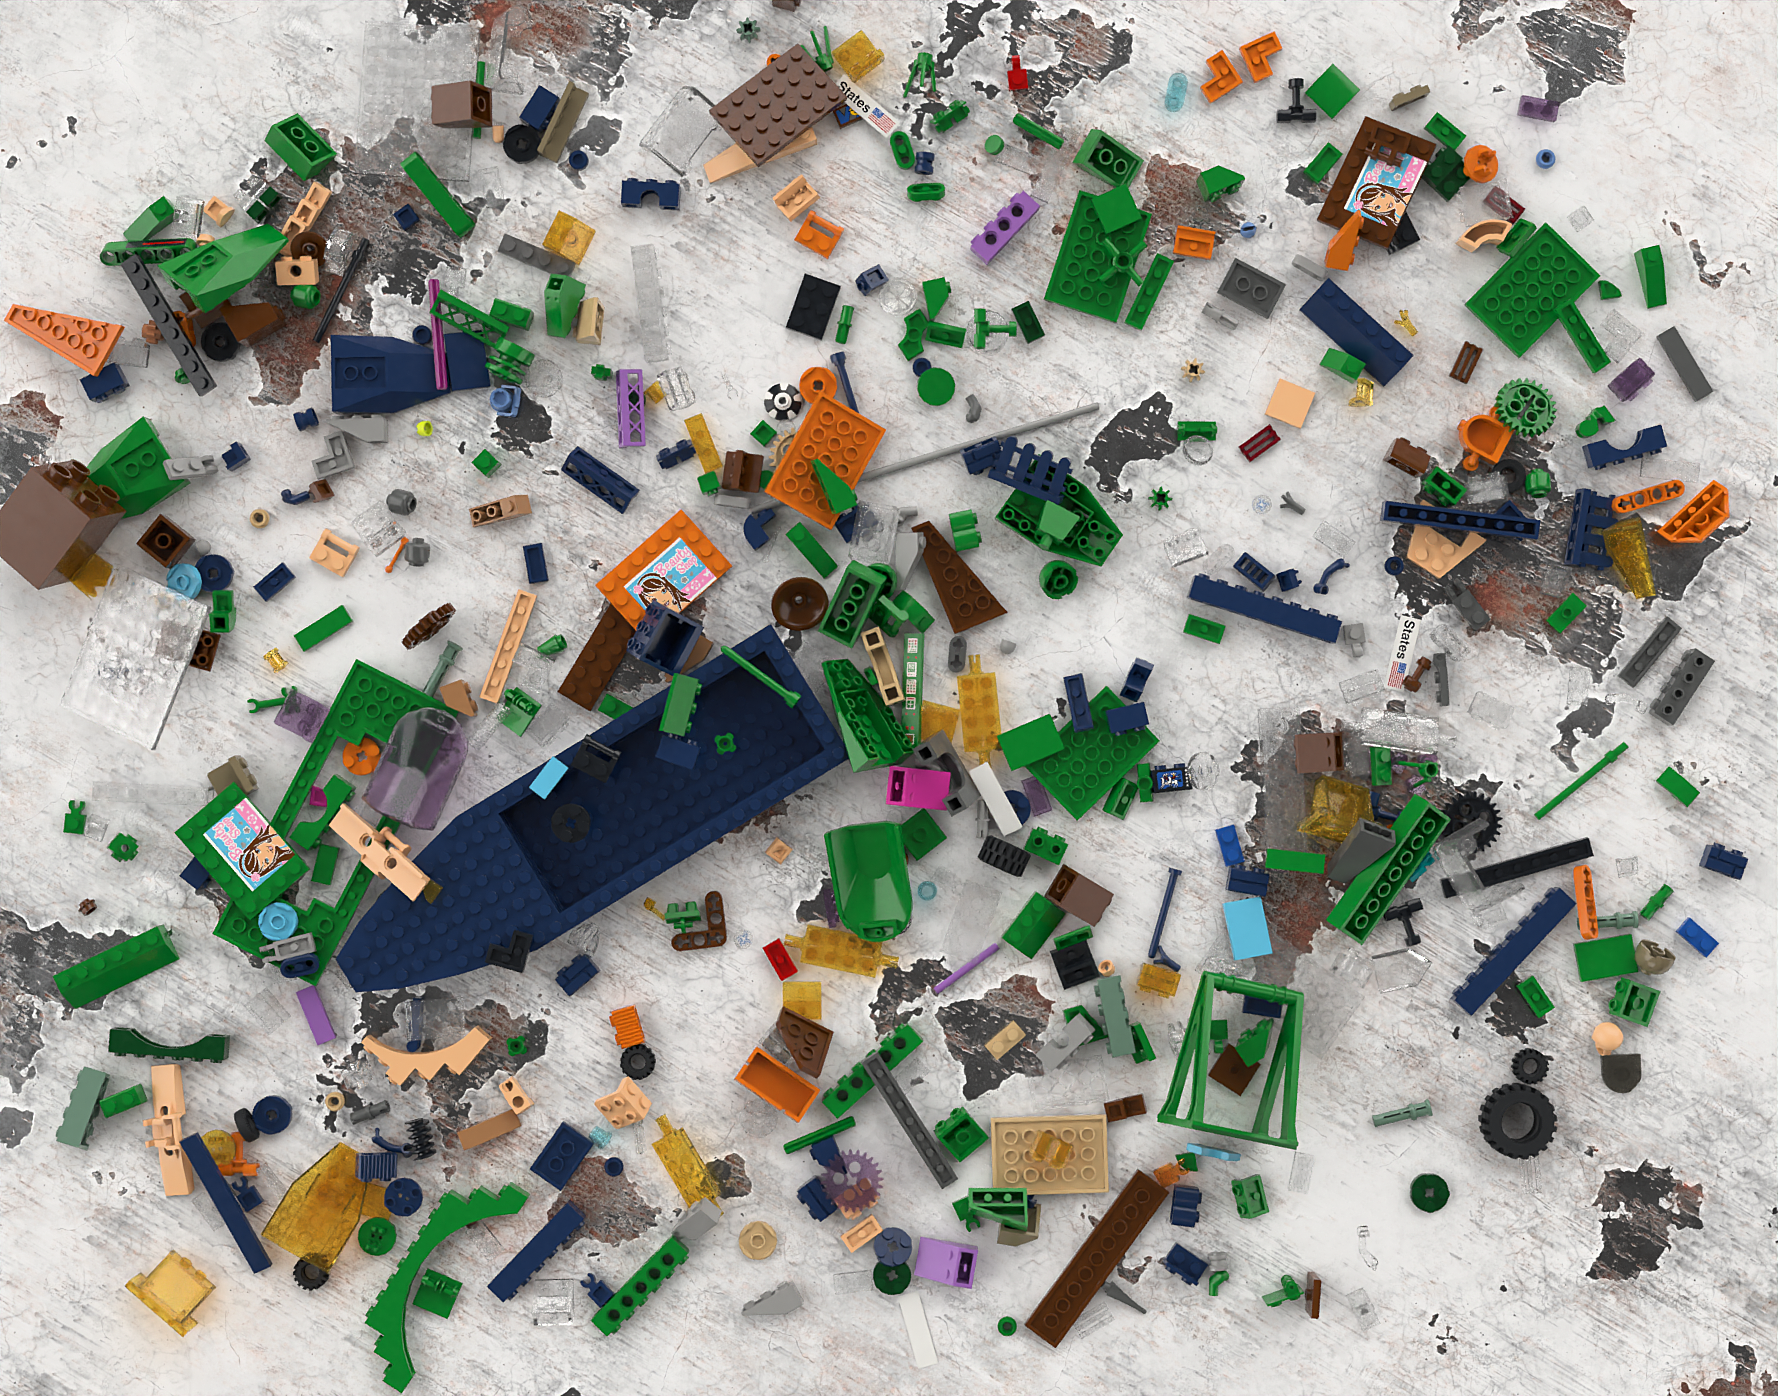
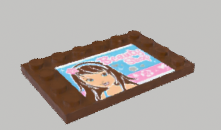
(1375, 188)

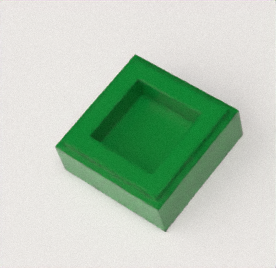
(763, 433)

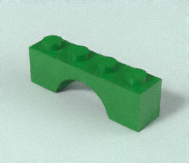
(337, 792)

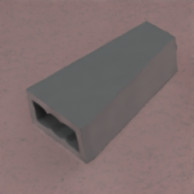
(1360, 849)

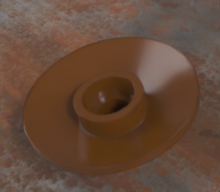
(300, 243)

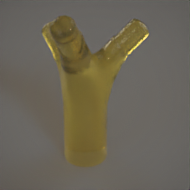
(1406, 322)

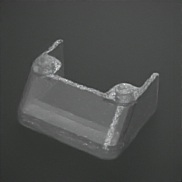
(1453, 859)

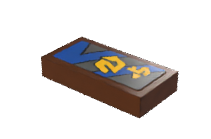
(846, 116)

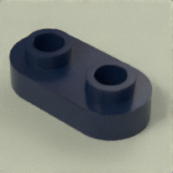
(300, 964)

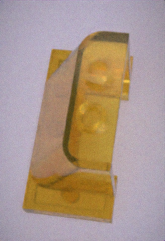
(1336, 809)
(173, 1291)

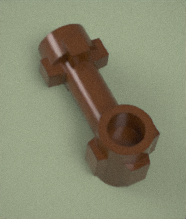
(1412, 683)

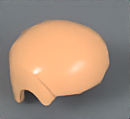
(1607, 1036)

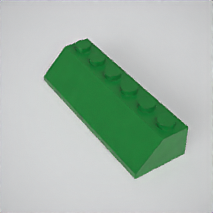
(116, 967)

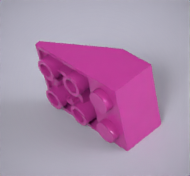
(917, 788)

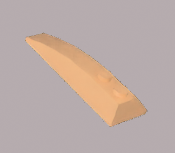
(736, 161)

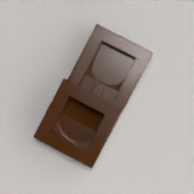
(1125, 1107)

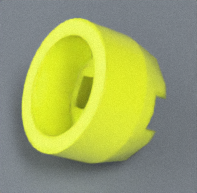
(428, 428)

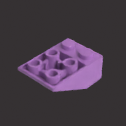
(946, 1262)

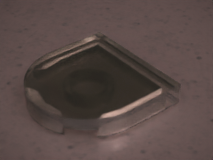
(1621, 1071)

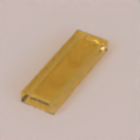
(703, 443)

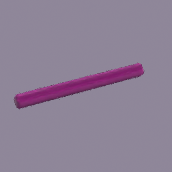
(438, 338)

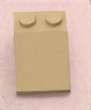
(589, 322)

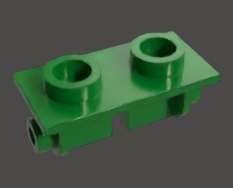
(955, 111)
(1203, 428)

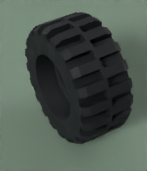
(1538, 1135)

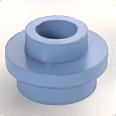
(1547, 153)

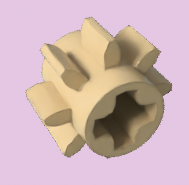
(1194, 364)

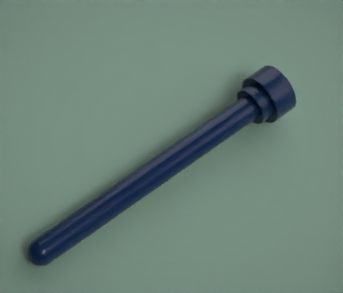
(839, 361)

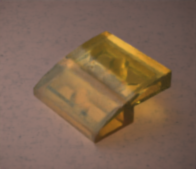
(803, 998)

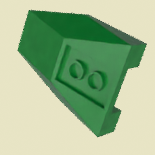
(223, 265)
(135, 469)
(1089, 539)
(865, 722)

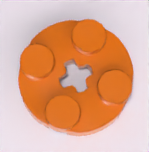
(820, 375)
(352, 762)

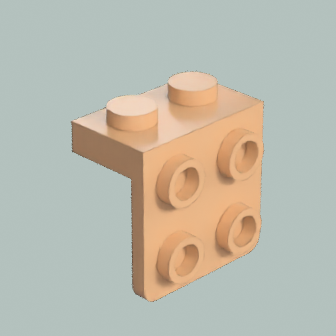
(624, 1105)

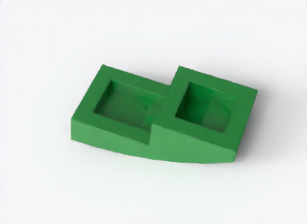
(1678, 786)

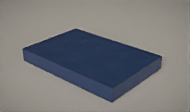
(466, 362)
(561, 1156)

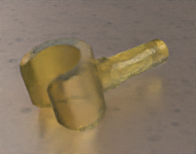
(649, 905)

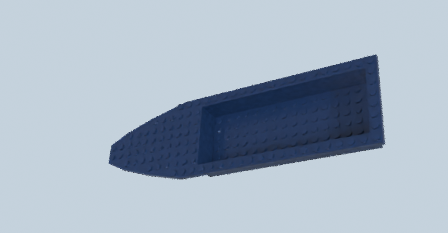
(512, 872)

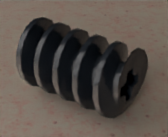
(421, 1138)

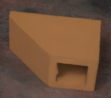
(457, 697)

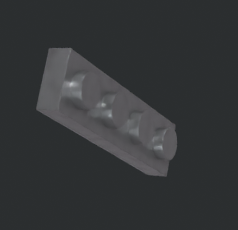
(535, 256)

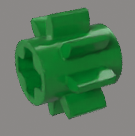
(1165, 499)

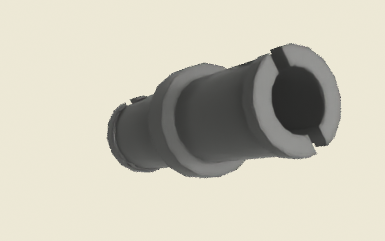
(369, 1112)

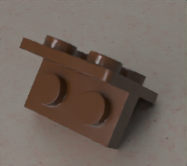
(742, 471)

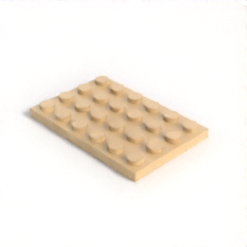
(1016, 1169)

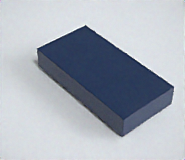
(535, 563)
(1261, 1007)

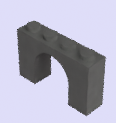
(962, 788)

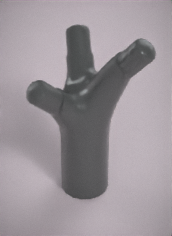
(1290, 503)

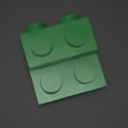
(1633, 1001)
(960, 1133)

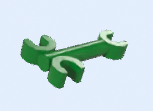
(270, 703)

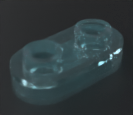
(1176, 93)

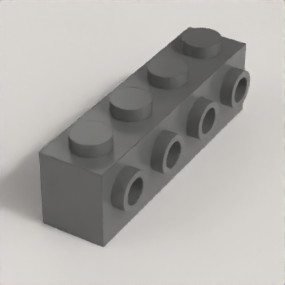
(1681, 686)

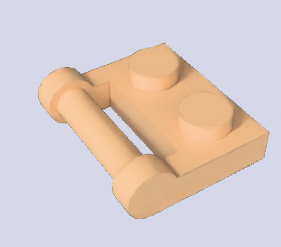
(330, 558)

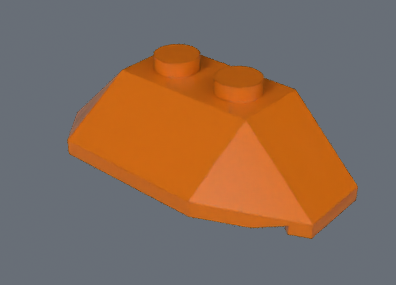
(1699, 516)

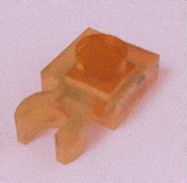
(1169, 1174)

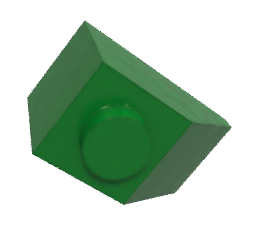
(935, 295)
(1342, 364)

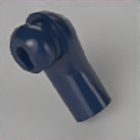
(293, 499)

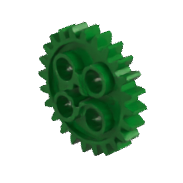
(1510, 397)

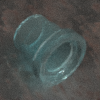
(927, 883)
(600, 1137)

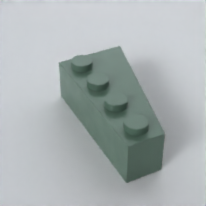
(1115, 1016)
(83, 1108)

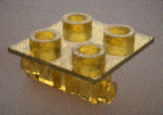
(938, 717)

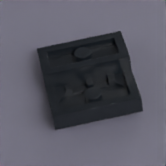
(1074, 964)

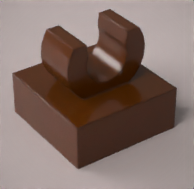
(321, 490)

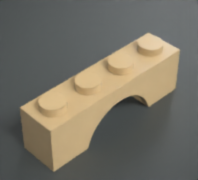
(883, 666)

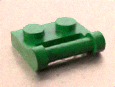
(883, 611)

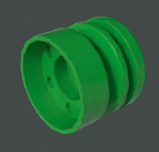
(509, 361)

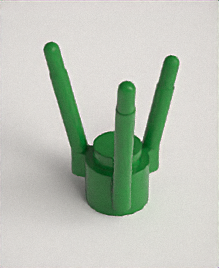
(823, 61)
(924, 63)

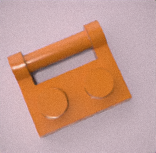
(816, 240)

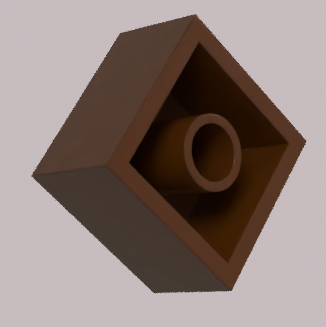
(166, 541)

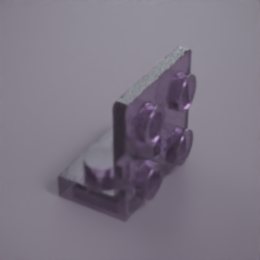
(302, 715)

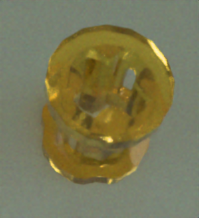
(275, 660)

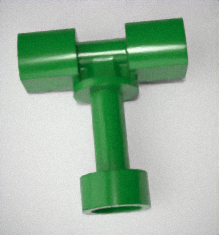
(983, 328)
(1144, 782)

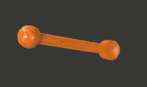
(388, 569)

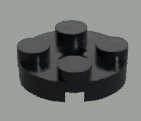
(511, 141)
(212, 350)
(582, 824)

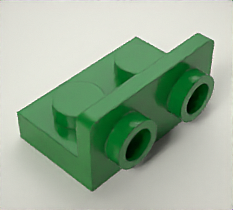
(1142, 1046)
(1250, 1196)

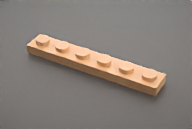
(508, 646)

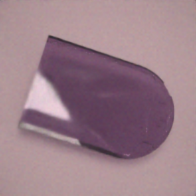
(418, 768)

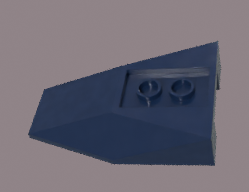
(381, 375)

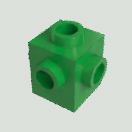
(116, 844)

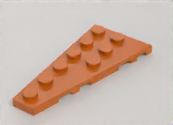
(73, 337)

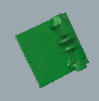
(522, 709)
(1290, 1291)
(437, 1293)

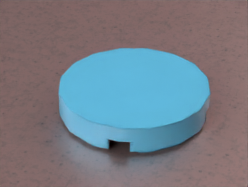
(185, 579)
(278, 921)

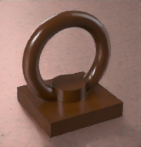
(202, 319)

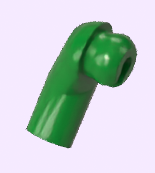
(1215, 1280)

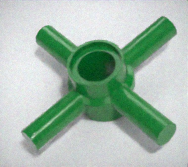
(1128, 256)

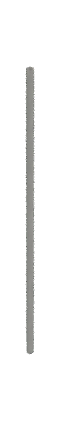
(954, 449)

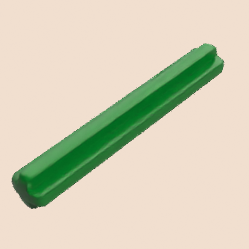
(819, 1135)

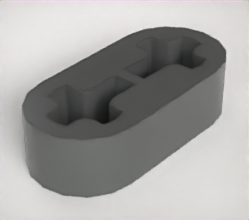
(952, 652)

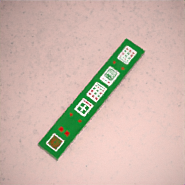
(912, 686)

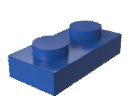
(1229, 845)
(1697, 937)

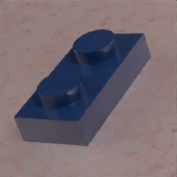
(274, 582)

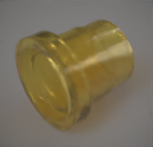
(654, 392)

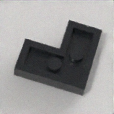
(515, 956)

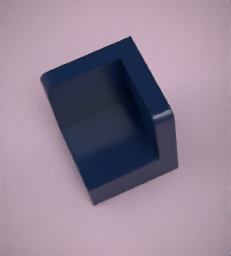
(235, 457)

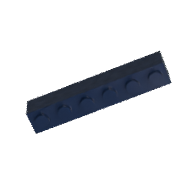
(540, 1247)

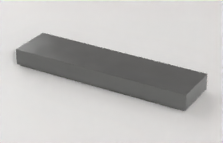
(1684, 364)
(1649, 652)

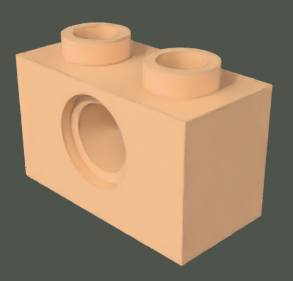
(286, 275)

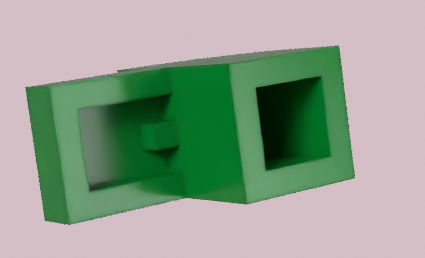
(224, 613)
(917, 614)

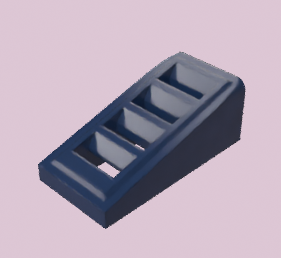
(1256, 582)

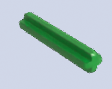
(1038, 131)

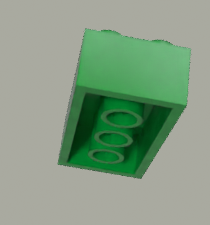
(852, 604)

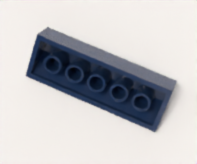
(1356, 332)

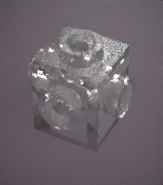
(351, 1075)

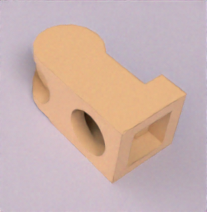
(515, 1095)

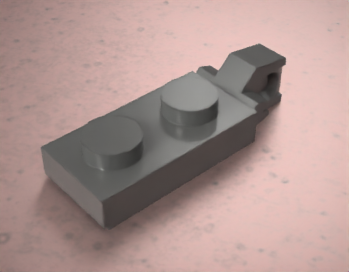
(1441, 678)

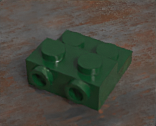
(1446, 173)

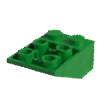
(561, 303)

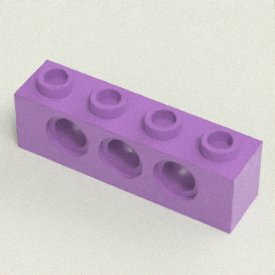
(1018, 201)

